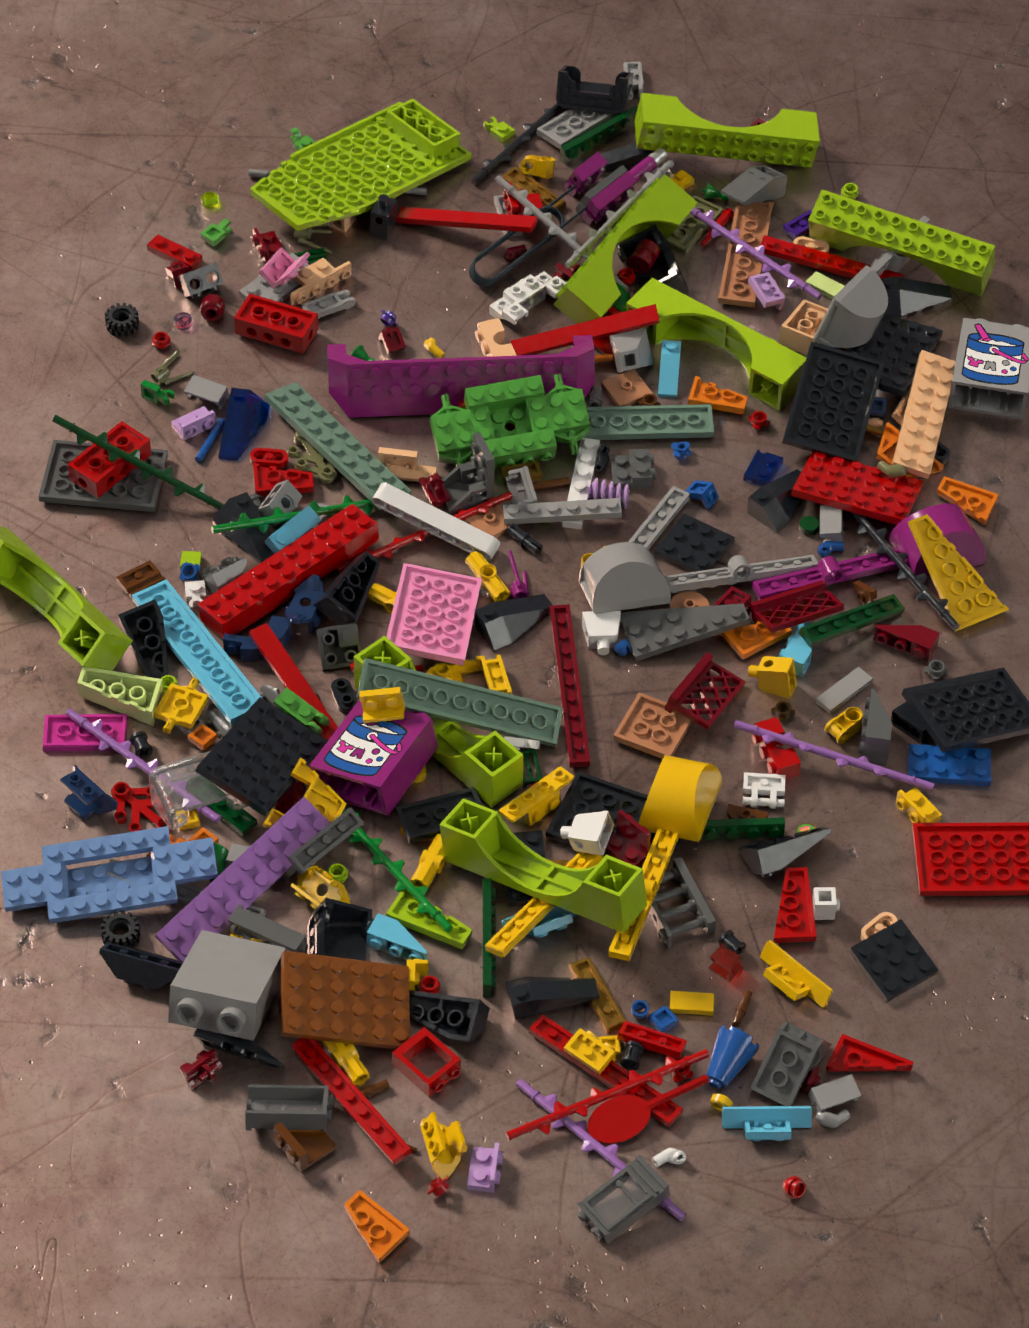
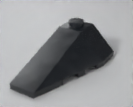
(545, 994)

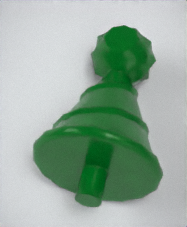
(712, 192)
(360, 353)

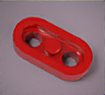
(269, 457)

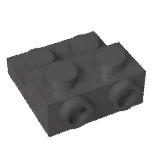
(633, 469)

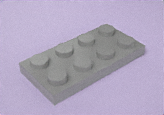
(571, 125)
(262, 288)

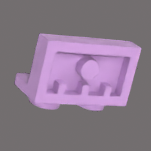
(767, 290)
(194, 423)
(483, 1168)

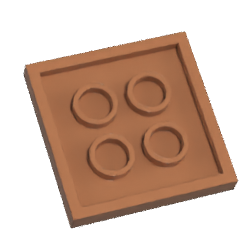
(651, 727)

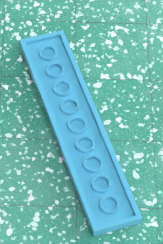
(200, 653)

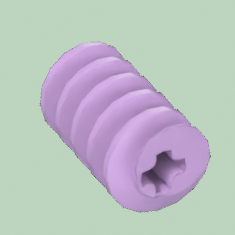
(607, 492)

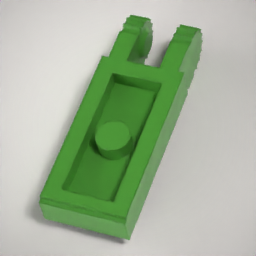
(300, 710)

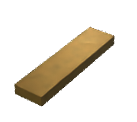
(524, 182)
(605, 1007)

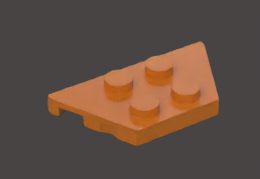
(888, 446)

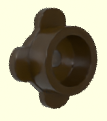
(783, 711)

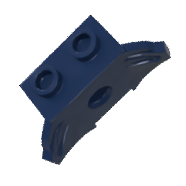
(310, 590)
(86, 795)

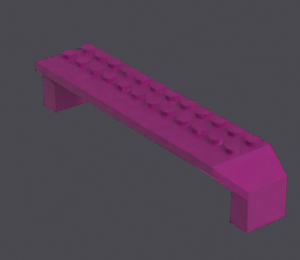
(417, 384)

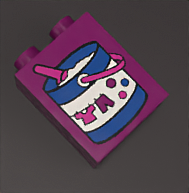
(375, 760)

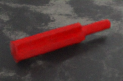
(722, 220)

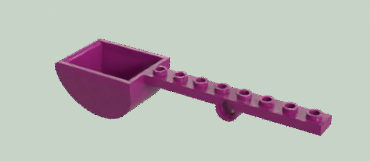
(947, 517)

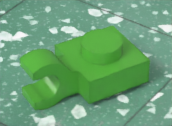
(298, 140)
(216, 233)

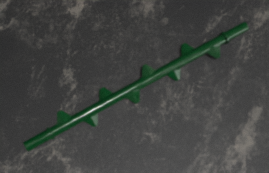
(134, 458)

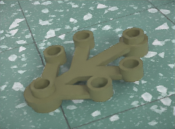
(325, 473)

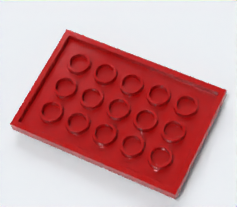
(857, 488)
(972, 858)

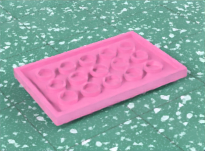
(434, 613)

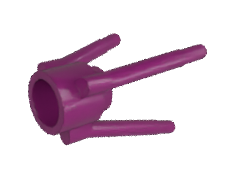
(518, 588)

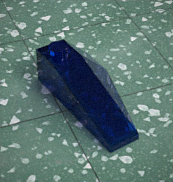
(243, 418)

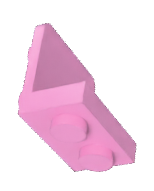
(282, 268)

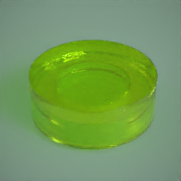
(209, 200)

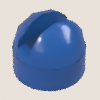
(622, 648)
(637, 1006)

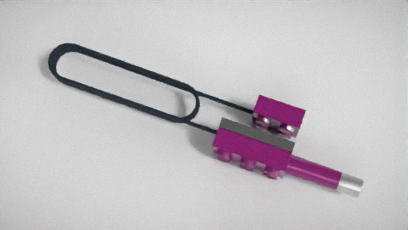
(592, 205)

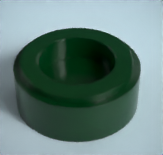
(809, 525)

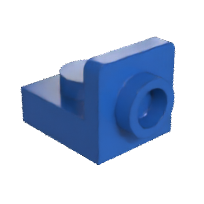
(703, 491)

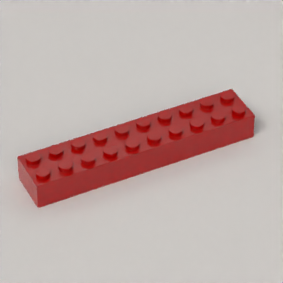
(278, 576)

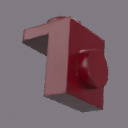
(177, 269)

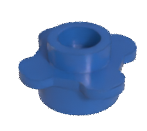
(681, 450)
(186, 567)

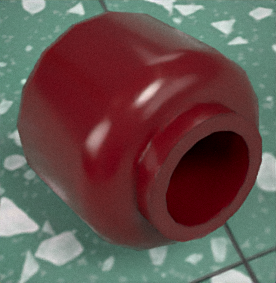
(212, 308)

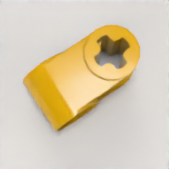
(541, 166)
(845, 724)

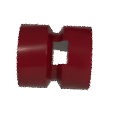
(644, 256)

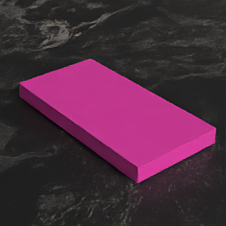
(66, 735)

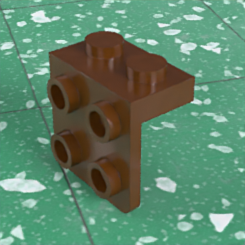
(303, 1146)

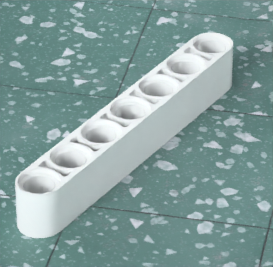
(435, 521)

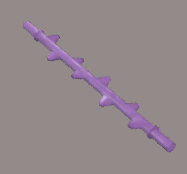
(757, 252)
(123, 749)
(841, 759)
(589, 1144)

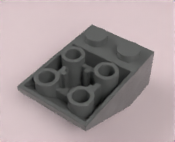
(756, 185)
(877, 732)

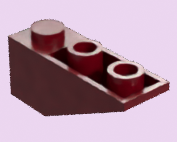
(911, 639)

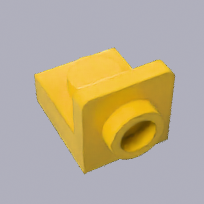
(417, 968)

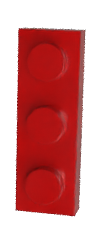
(174, 251)
(652, 1039)

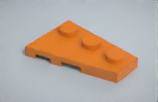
(720, 399)
(972, 499)
(753, 638)
(376, 1225)

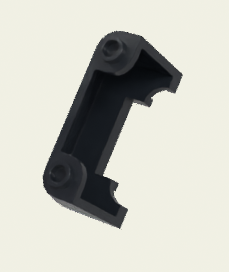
(592, 96)
(664, 268)
(339, 930)

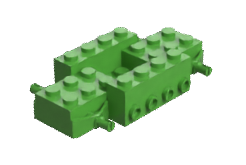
(537, 420)

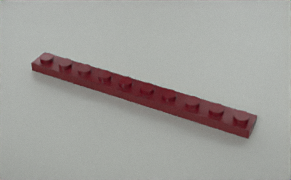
(569, 686)

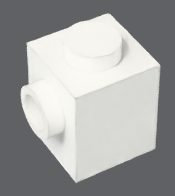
(825, 903)

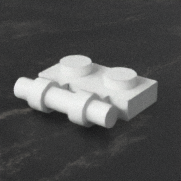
(763, 784)

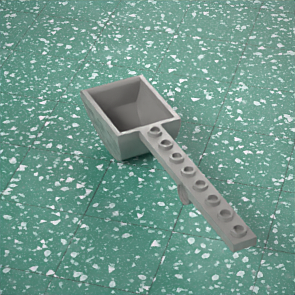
(859, 304)
(630, 578)

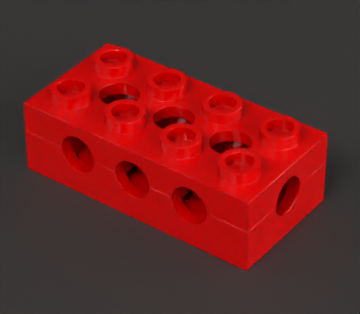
(276, 323)
(93, 469)

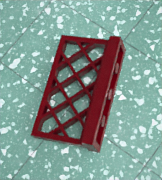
(786, 603)
(692, 684)

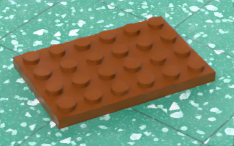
(344, 1000)

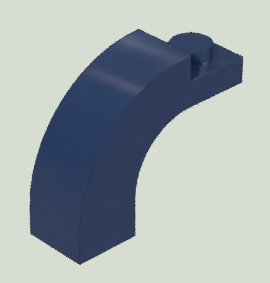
(247, 648)

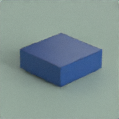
(663, 1019)

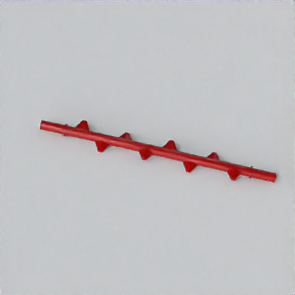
(386, 551)
(597, 1096)

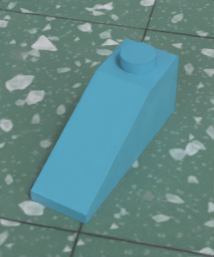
(669, 369)
(293, 529)

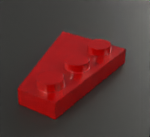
(267, 478)

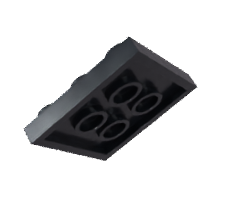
(694, 545)
(893, 960)

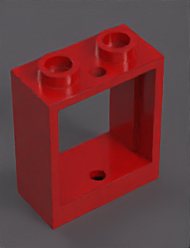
(412, 1047)

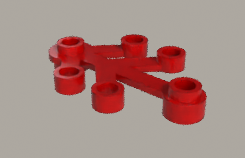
(123, 792)

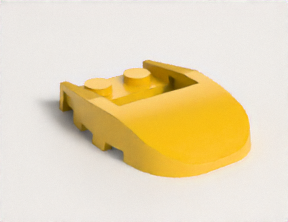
(492, 668)

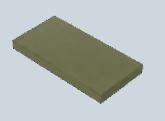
(691, 228)

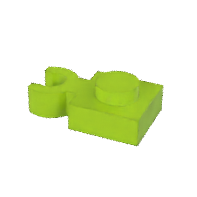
(500, 131)

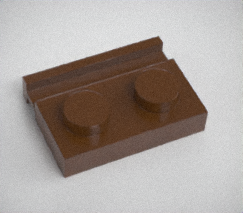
(139, 578)

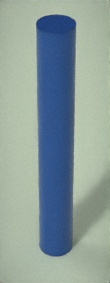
(209, 441)

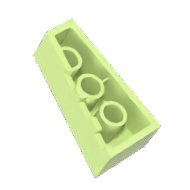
(122, 692)

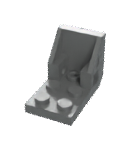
(472, 481)
(788, 1063)

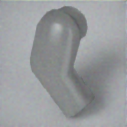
(832, 1120)

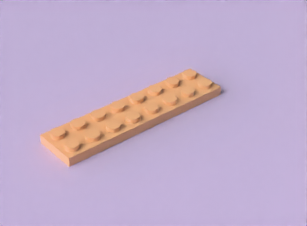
(924, 414)

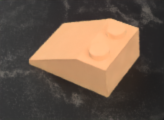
(801, 326)

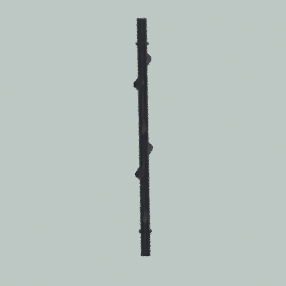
(509, 148)
(905, 572)

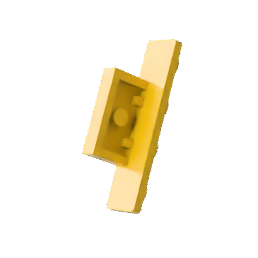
(538, 799)
(792, 976)

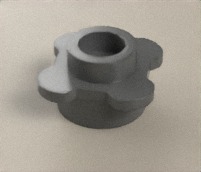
(936, 669)

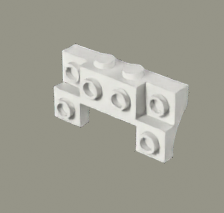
(524, 296)

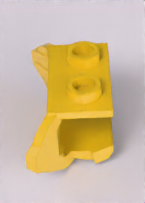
(312, 879)
(443, 1144)

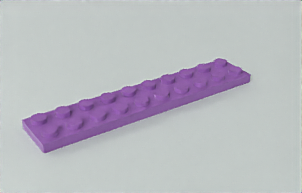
(243, 880)

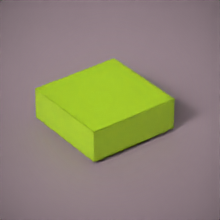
(191, 557)

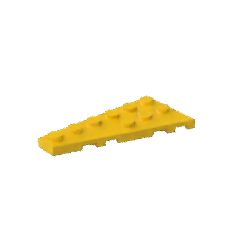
(954, 577)

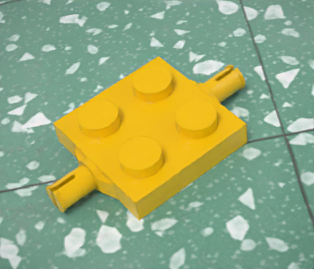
(181, 706)

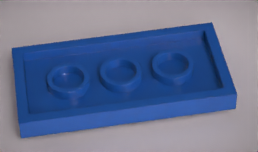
(958, 766)

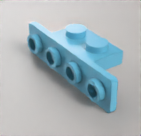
(555, 919)
(767, 1121)

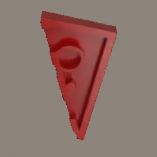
(855, 1055)

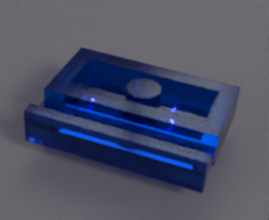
(763, 468)

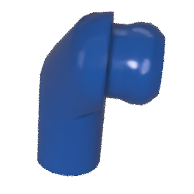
(829, 546)

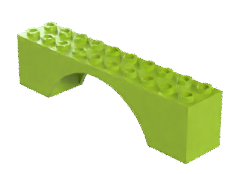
(669, 125)
(952, 256)
(593, 285)
(771, 367)
(82, 627)
(477, 760)
(484, 844)

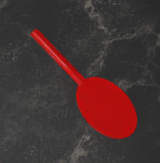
(629, 1114)

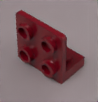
(630, 840)

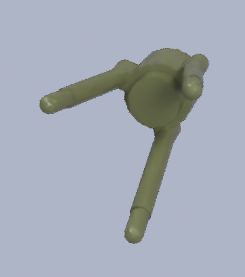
(303, 234)
(161, 374)

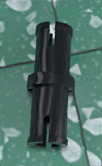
(524, 539)

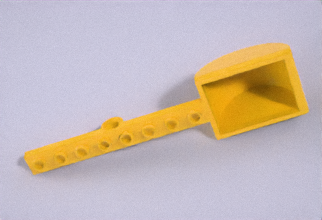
(673, 810)

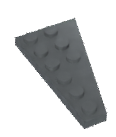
(666, 629)

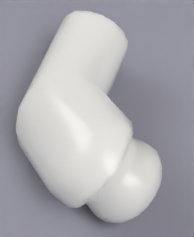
(669, 1155)

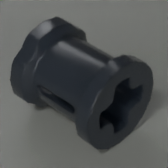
(141, 745)
(732, 942)
(632, 1055)

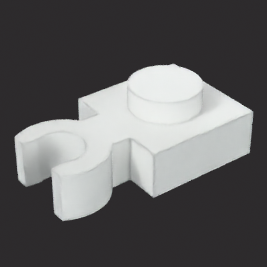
(195, 592)
(521, 742)

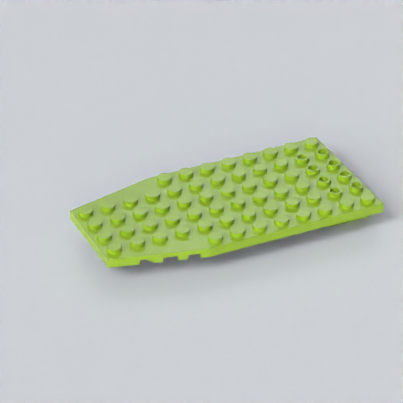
(359, 163)

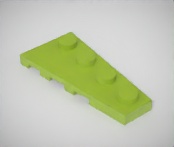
(405, 912)

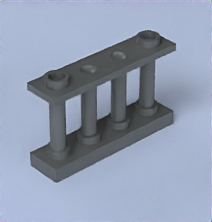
(695, 904)

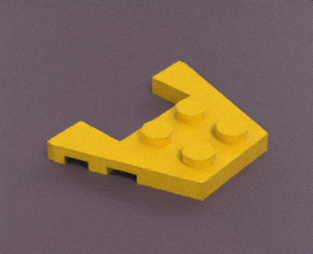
(318, 794)

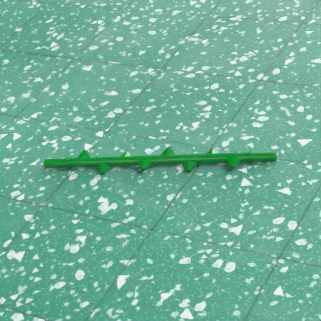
(279, 516)
(403, 882)

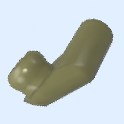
(892, 470)

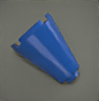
(730, 1054)

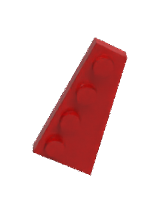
(795, 912)

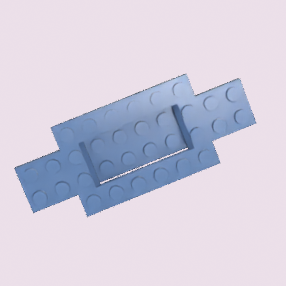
(92, 892)

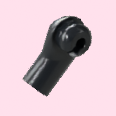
(602, 458)

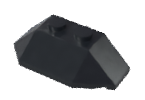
(139, 966)

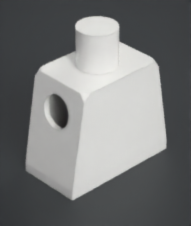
(601, 630)
(589, 832)

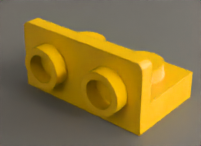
(382, 704)
(917, 807)
(590, 1051)

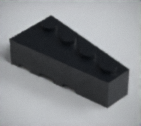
(349, 590)

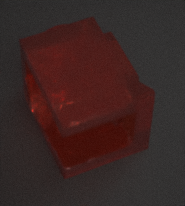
(726, 963)

